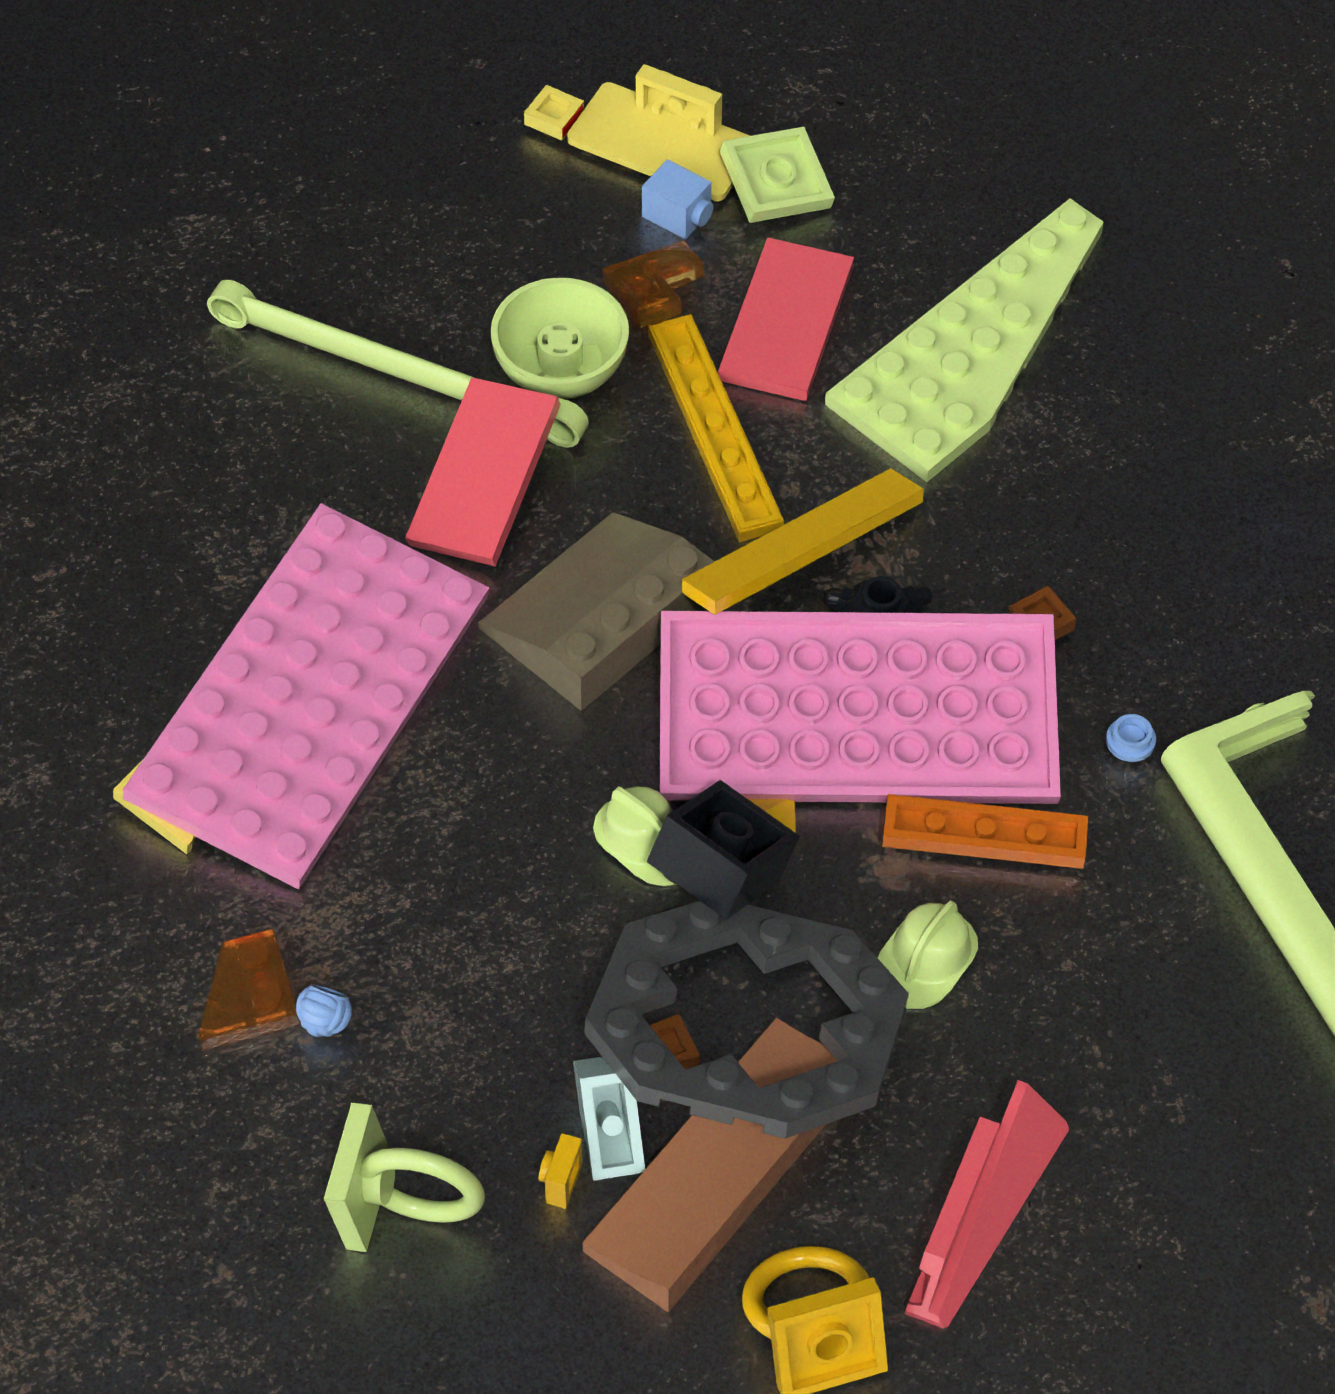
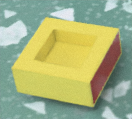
(553, 112)

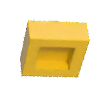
(561, 1169)

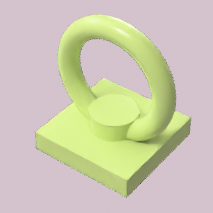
(366, 1176)

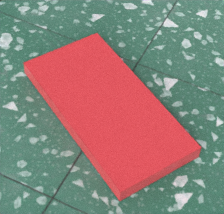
(786, 319)
(483, 471)

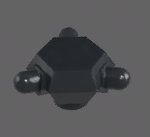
(878, 596)

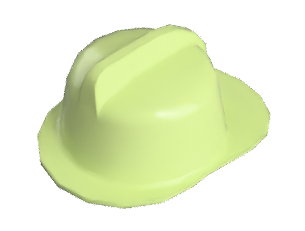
(630, 827)
(930, 952)

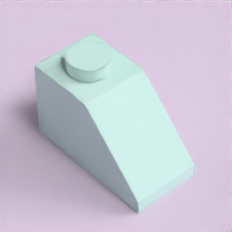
(608, 1121)

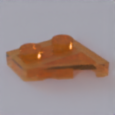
(247, 992)

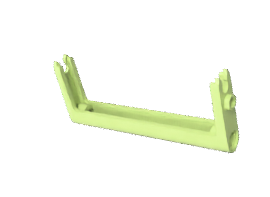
(1248, 845)

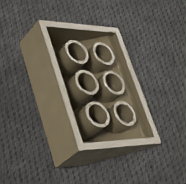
(597, 606)

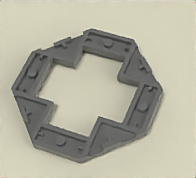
(721, 1087)

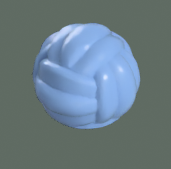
(323, 1010)

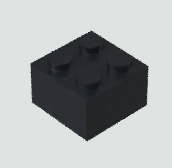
(722, 849)

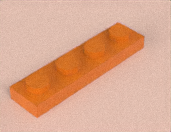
(985, 831)

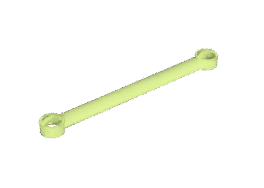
(366, 352)

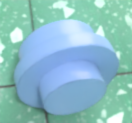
(1131, 738)

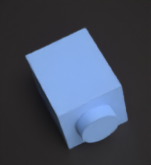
(677, 199)

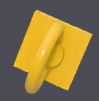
(821, 1336)

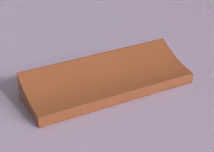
(704, 1183)

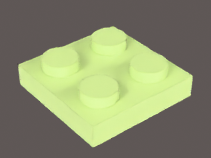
(777, 174)

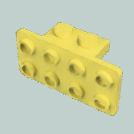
(655, 124)

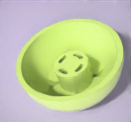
(560, 336)

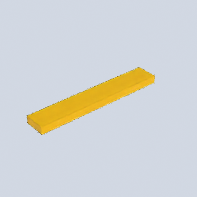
(715, 428)
(802, 541)

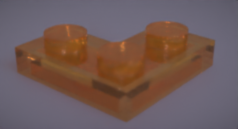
(647, 281)

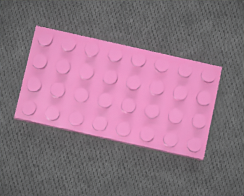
(306, 696)
(859, 706)

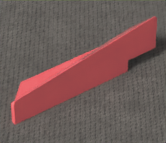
(984, 1200)

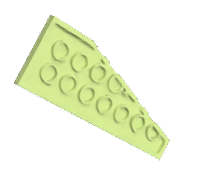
(958, 363)

